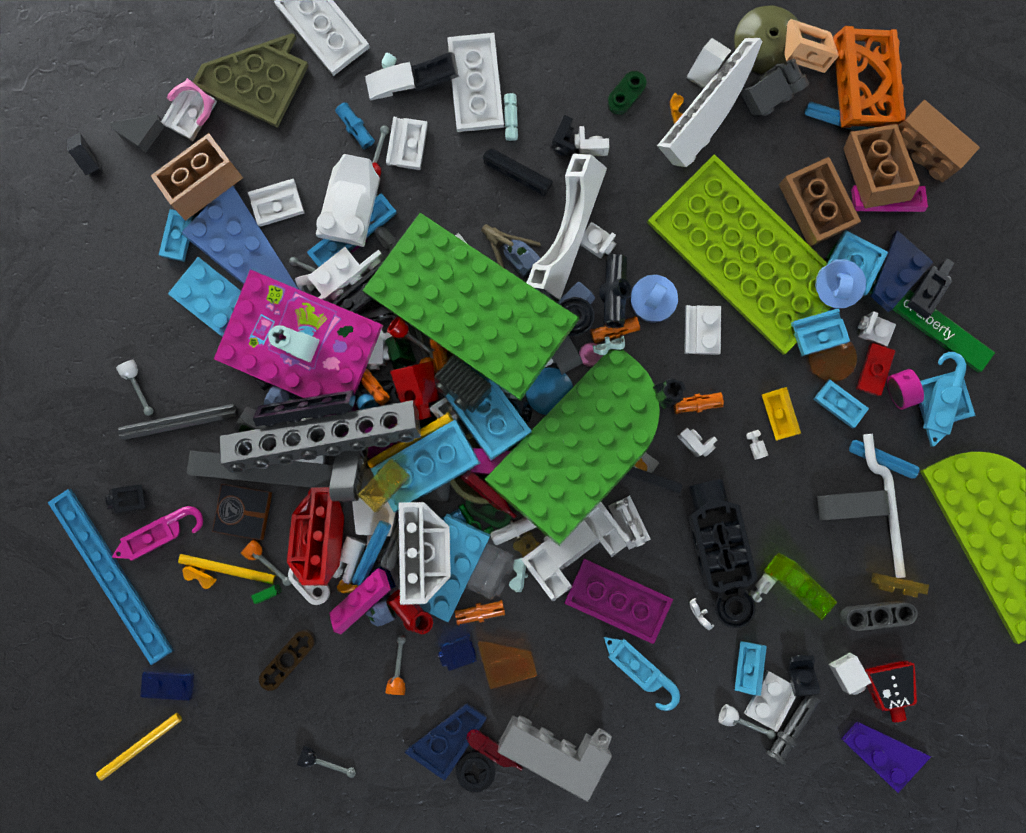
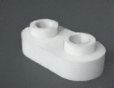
(308, 591)

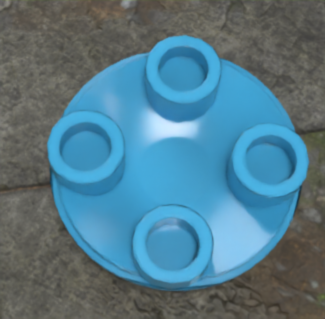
(548, 390)

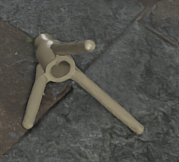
(499, 238)

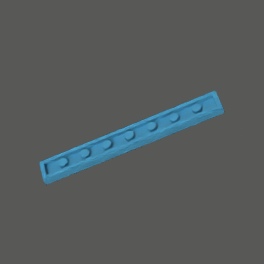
(110, 576)

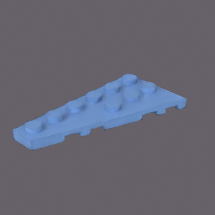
(234, 239)

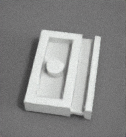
(184, 113)
(407, 143)
(276, 202)
(702, 330)
(773, 703)

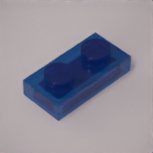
(167, 685)

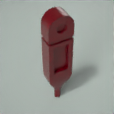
(486, 492)
(489, 748)

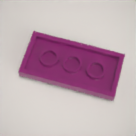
(618, 601)

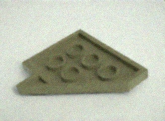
(255, 79)

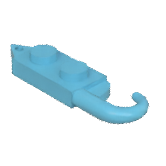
(945, 400)
(641, 670)

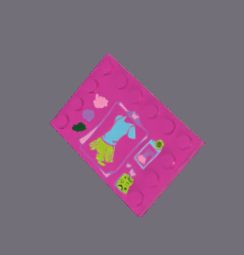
(339, 357)

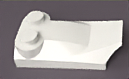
(349, 201)

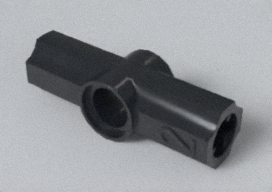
(615, 291)
(669, 392)

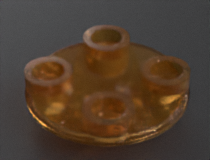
(834, 362)

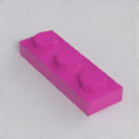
(916, 204)
(359, 601)

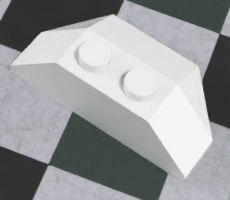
(423, 552)

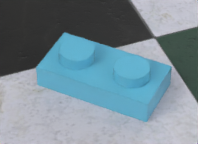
(174, 244)
(841, 404)
(750, 668)

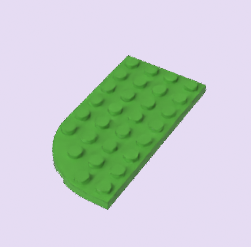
(581, 447)

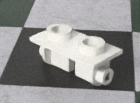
(629, 521)

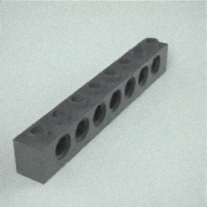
(236, 445)

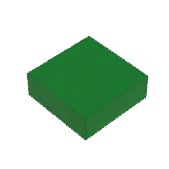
(266, 594)

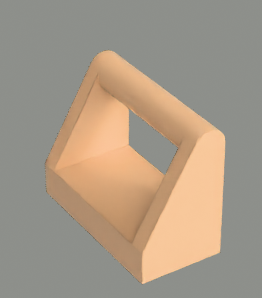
(807, 52)

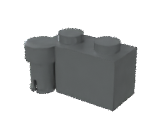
(774, 87)

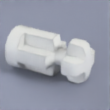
(757, 447)
(763, 586)

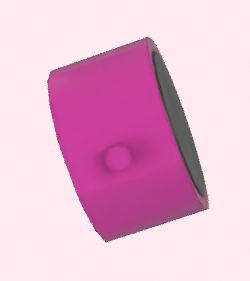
(905, 389)

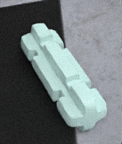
(510, 111)

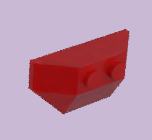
(316, 538)

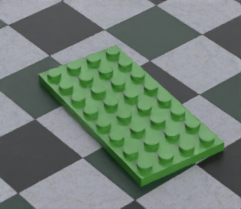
(471, 306)

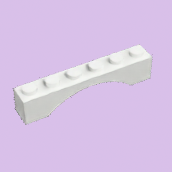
(582, 187)

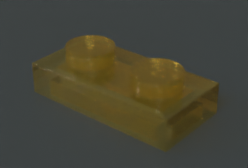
(384, 485)
(909, 587)

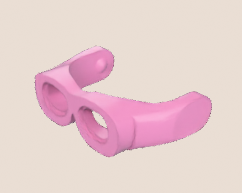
(189, 85)

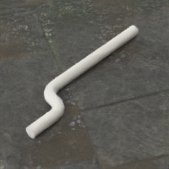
(893, 517)

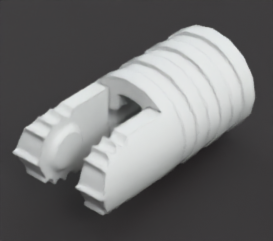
(350, 555)

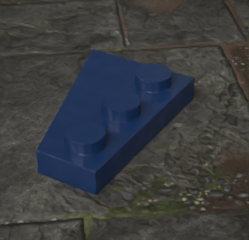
(899, 272)
(447, 742)

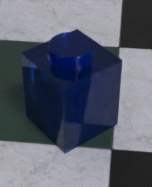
(457, 653)

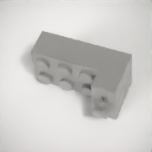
(556, 760)

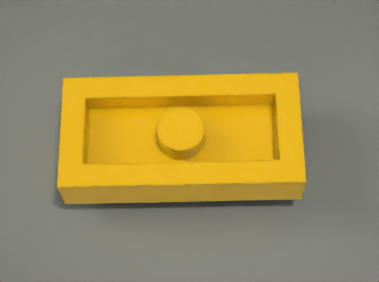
(781, 413)

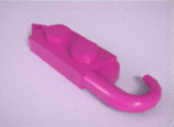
(156, 534)

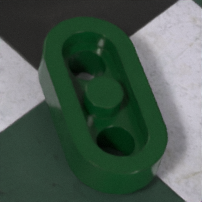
(627, 91)
(487, 514)

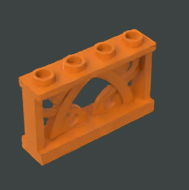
(886, 64)

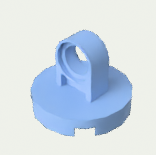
(840, 283)
(654, 298)

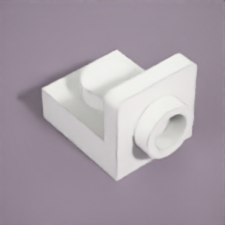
(594, 145)
(598, 240)
(876, 329)
(692, 439)

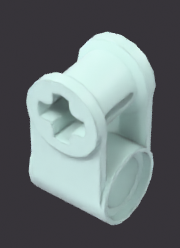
(296, 343)

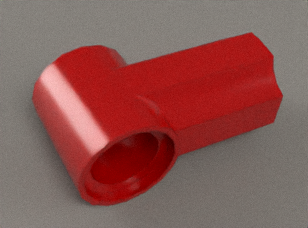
(409, 614)

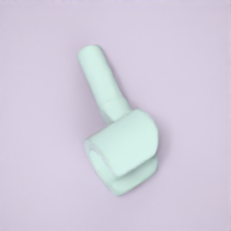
(388, 60)

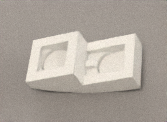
(389, 80)

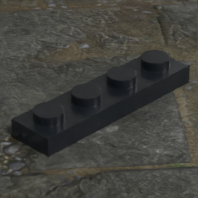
(304, 408)

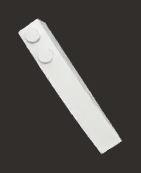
(710, 107)

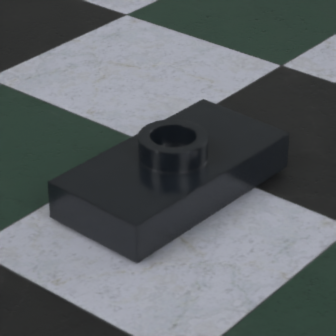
(434, 71)

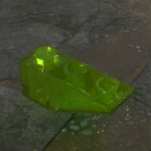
(800, 585)

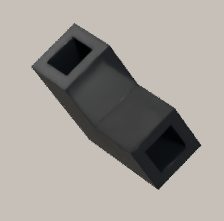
(80, 152)

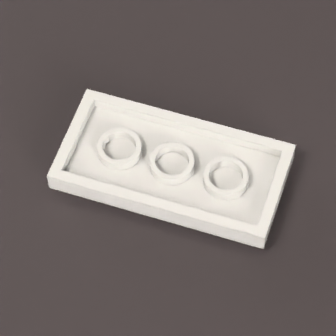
(325, 31)
(478, 86)

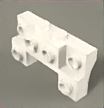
(550, 559)

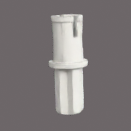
(512, 530)

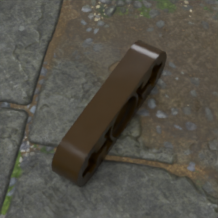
(270, 669)

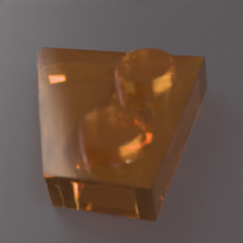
(506, 664)

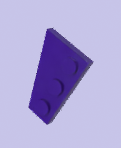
(886, 756)

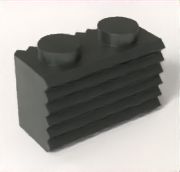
(462, 384)

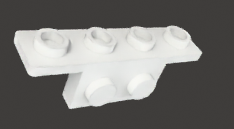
(341, 273)

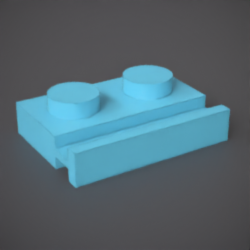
(820, 332)

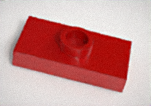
(875, 369)

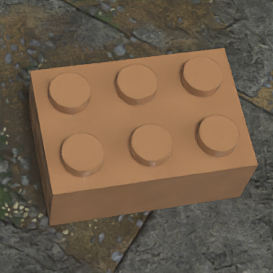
(936, 142)
(881, 166)
(196, 177)
(819, 202)

